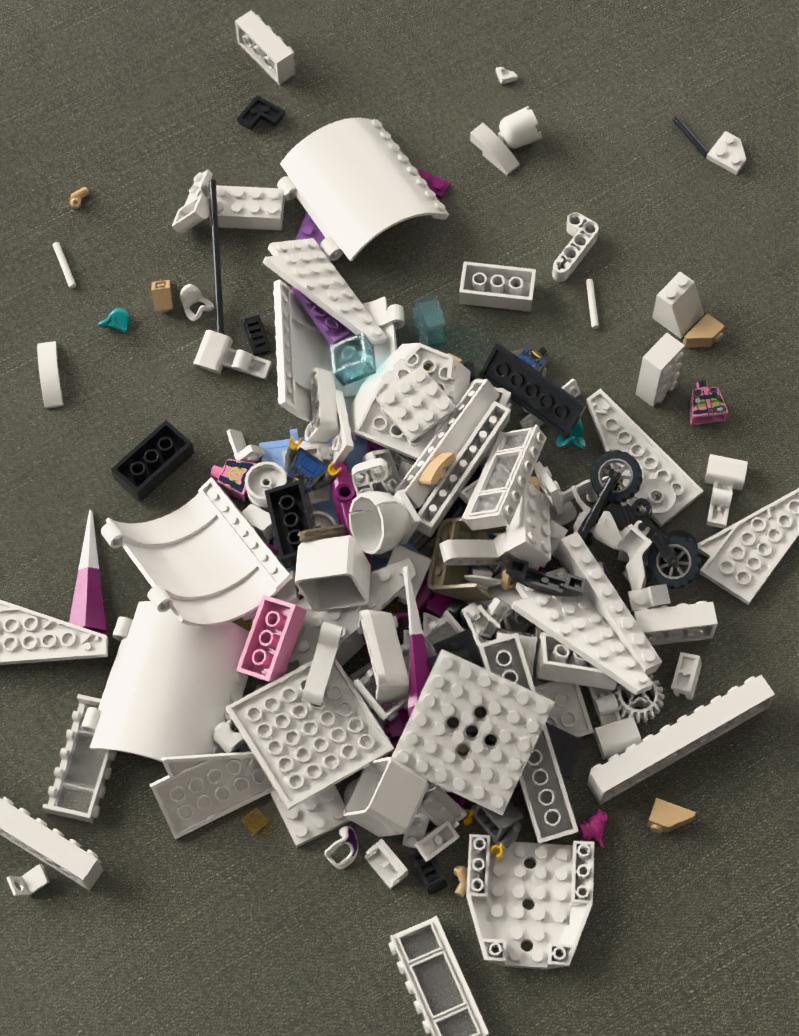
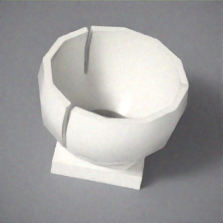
(385, 523)

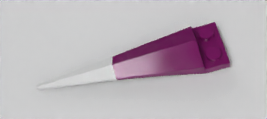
(88, 602)
(419, 661)

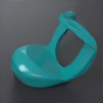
(117, 319)
(575, 436)

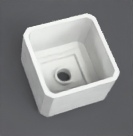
(333, 573)
(386, 797)

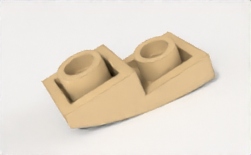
(435, 469)

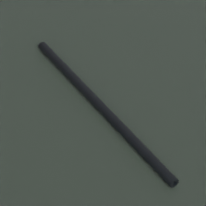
(216, 256)

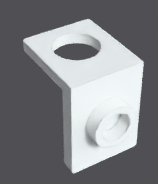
(29, 882)

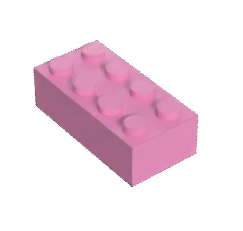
(271, 639)

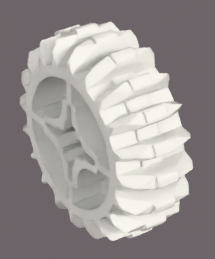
(643, 701)

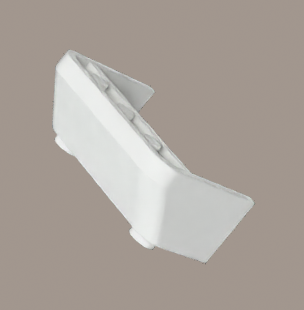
(385, 655)

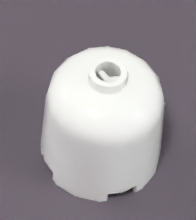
(519, 129)

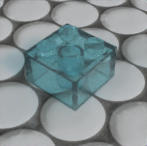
(429, 321)
(353, 359)

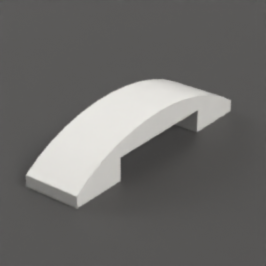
(49, 375)

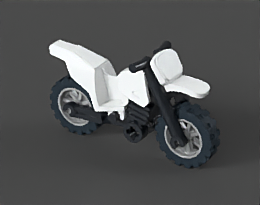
(630, 528)

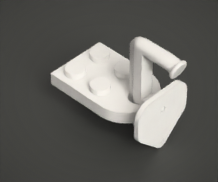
(560, 506)

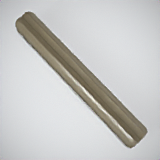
(321, 533)

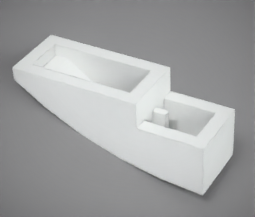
(494, 149)

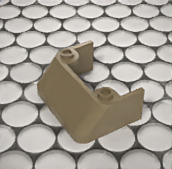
(450, 578)

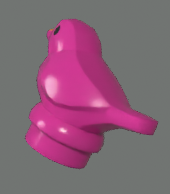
(594, 828)

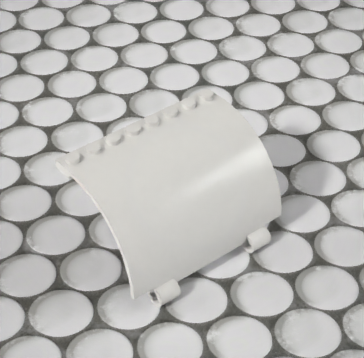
(355, 184)
(304, 347)
(202, 559)
(168, 686)

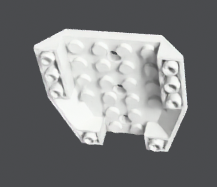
(372, 422)
(557, 886)

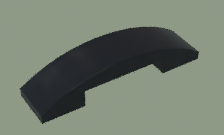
(545, 582)

